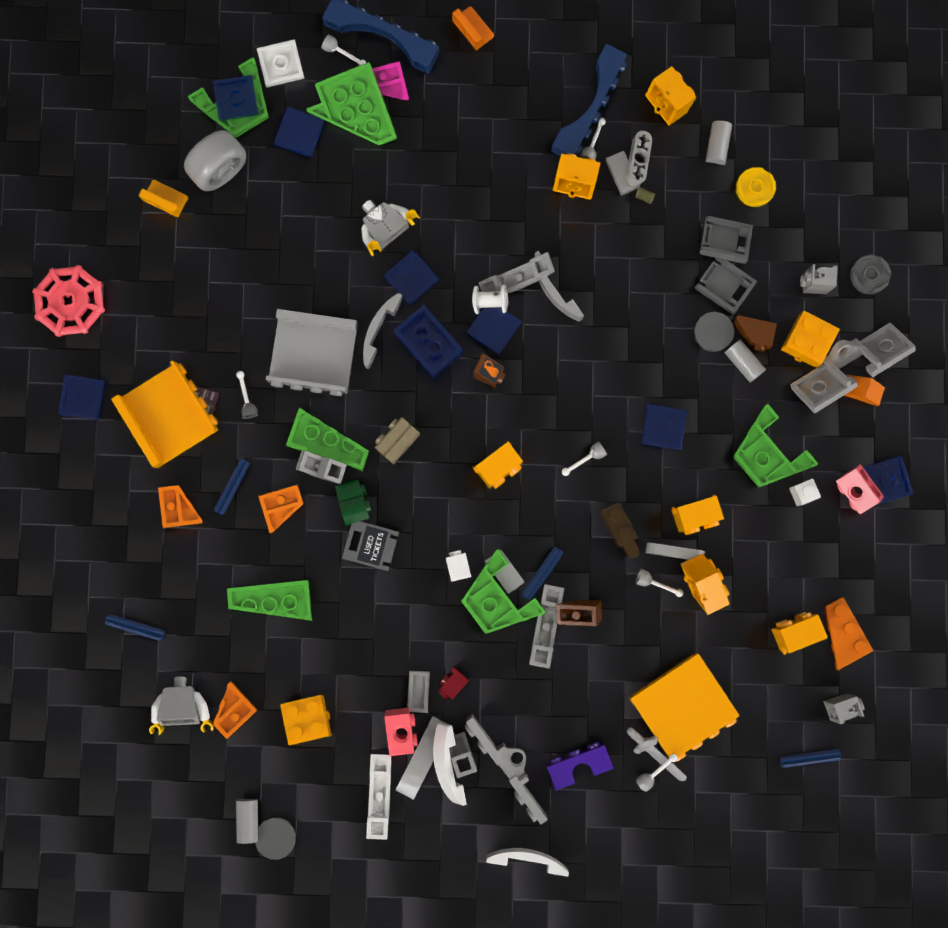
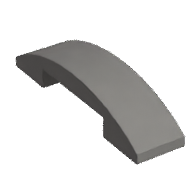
(521, 276)
(389, 307)
(570, 308)
(546, 627)
(420, 762)

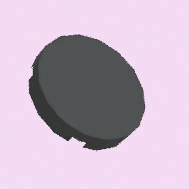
(870, 274)
(714, 331)
(276, 838)

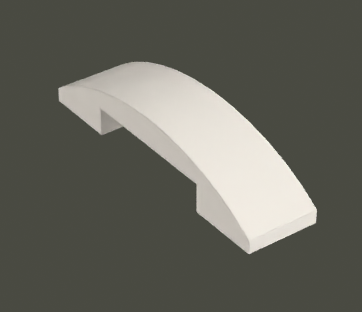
(442, 742)
(379, 797)
(501, 858)

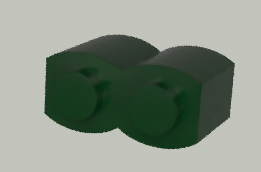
(352, 501)

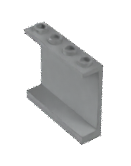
(312, 352)

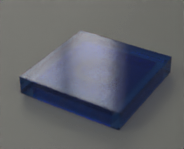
(235, 97)
(299, 132)
(411, 277)
(494, 328)
(81, 397)
(664, 427)
(890, 479)

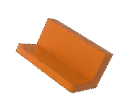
(472, 27)

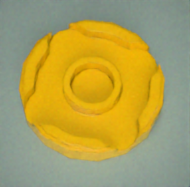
(755, 187)

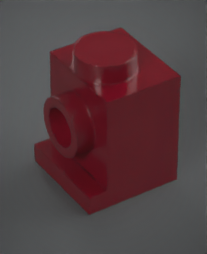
(452, 684)

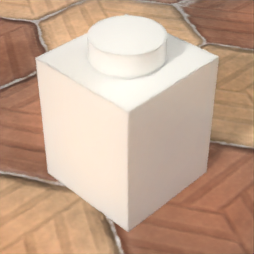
(805, 492)
(458, 566)

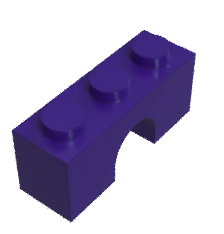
(561, 769)

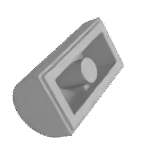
(718, 142)
(745, 360)
(247, 821)

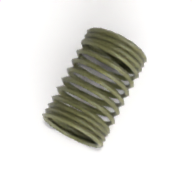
(640, 192)

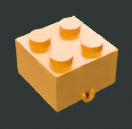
(670, 95)
(576, 176)
(810, 339)
(499, 465)
(697, 514)
(705, 583)
(799, 633)
(306, 720)

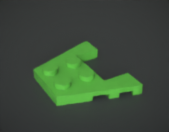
(239, 125)
(762, 458)
(491, 605)

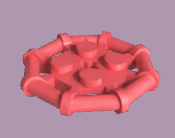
(70, 311)

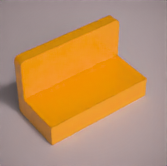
(164, 198)

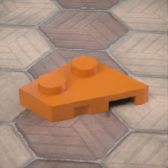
(280, 505)
(176, 508)
(233, 711)

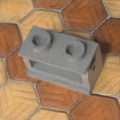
(820, 280)
(844, 708)

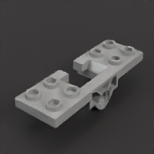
(829, 383)
(515, 772)

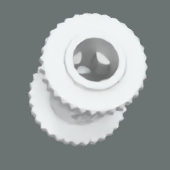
(490, 299)

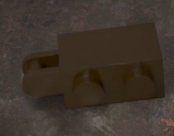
(620, 529)

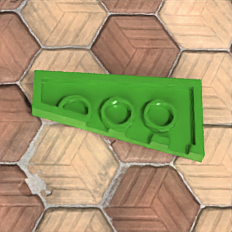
(318, 438)
(277, 599)

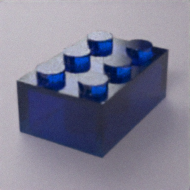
(428, 341)

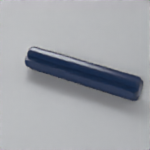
(231, 486)
(542, 573)
(135, 627)
(810, 758)

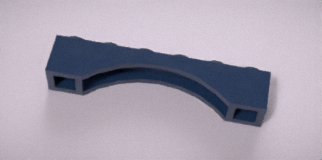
(346, 18)
(608, 67)

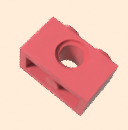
(860, 478)
(398, 743)

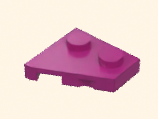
(391, 81)

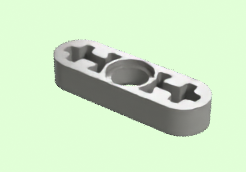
(633, 165)
(672, 551)

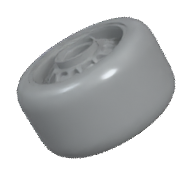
(215, 160)

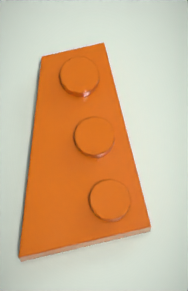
(846, 635)

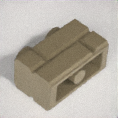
(396, 440)

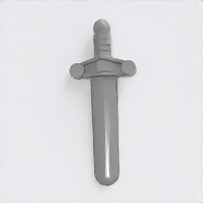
(646, 744)

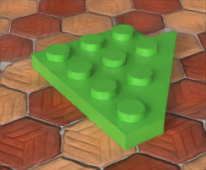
(355, 104)

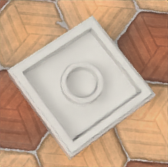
(280, 63)

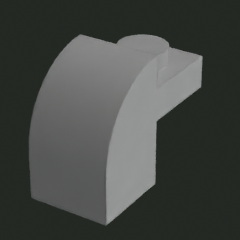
(321, 467)
(462, 756)

